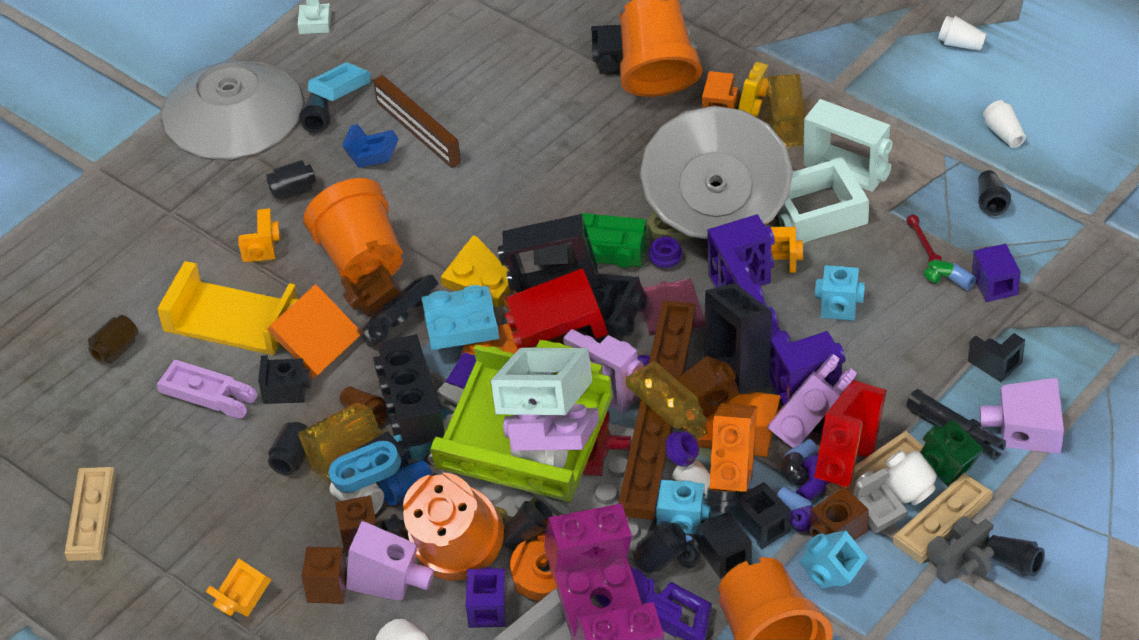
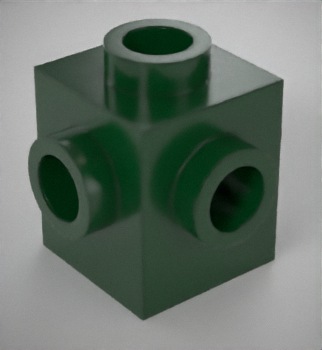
(950, 451)

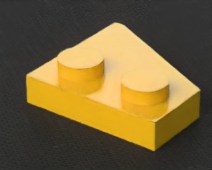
(754, 88)
(479, 267)

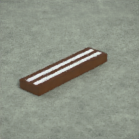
(417, 121)

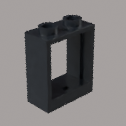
(544, 235)
(739, 334)

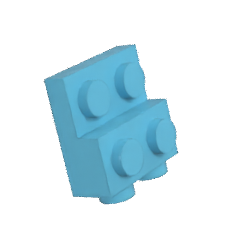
(460, 317)

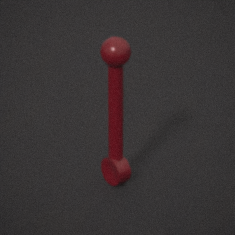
(913, 221)

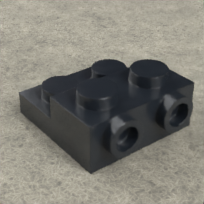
(618, 301)

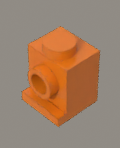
(720, 90)

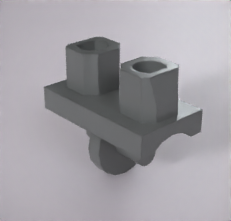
(964, 555)

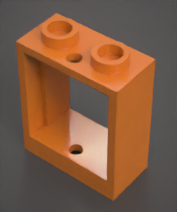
(733, 447)

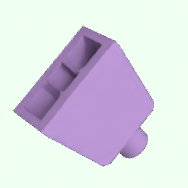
(1028, 415)
(384, 564)

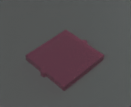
(674, 291)

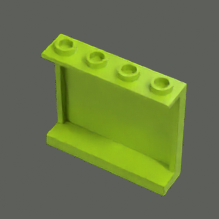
(477, 443)

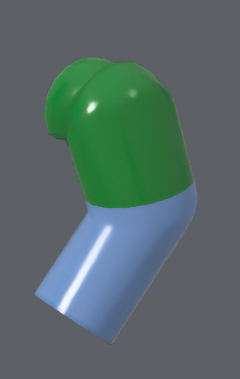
(951, 271)

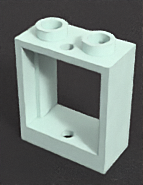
(831, 118)
(847, 214)
(531, 376)

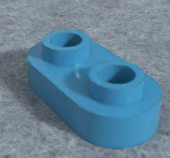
(365, 466)

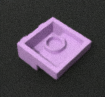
(617, 362)
(551, 431)

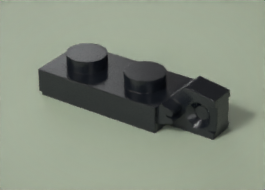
(396, 310)

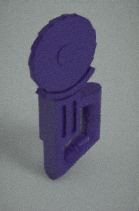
(669, 612)

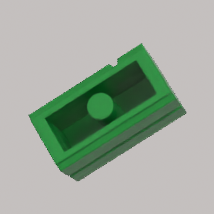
(617, 239)

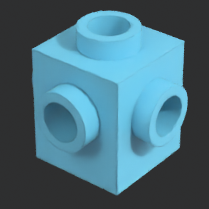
(839, 292)
(682, 504)
(833, 559)

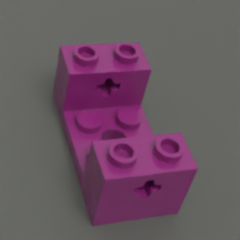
(590, 559)

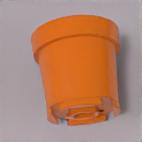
(656, 49)
(354, 228)
(471, 536)
(768, 605)

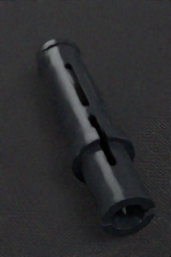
(941, 415)

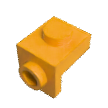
(260, 245)
(786, 246)
(240, 589)

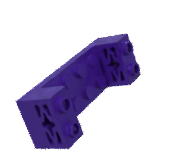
(743, 255)

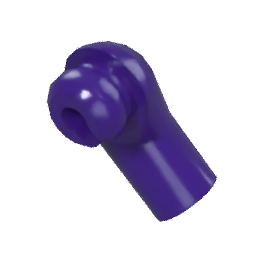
(814, 486)

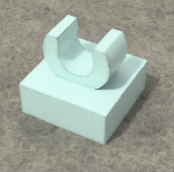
(314, 17)

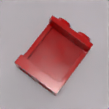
(554, 310)
(849, 431)

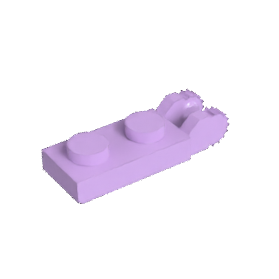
(206, 388)
(809, 404)

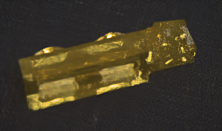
(668, 398)

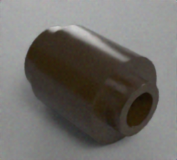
(112, 339)

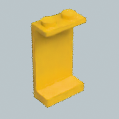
(222, 312)

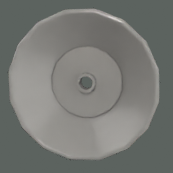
(232, 109)
(710, 148)

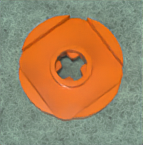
(525, 570)

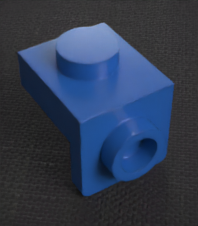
(369, 149)

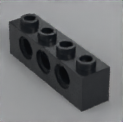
(408, 391)

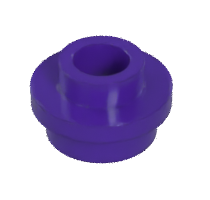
(665, 252)
(682, 448)

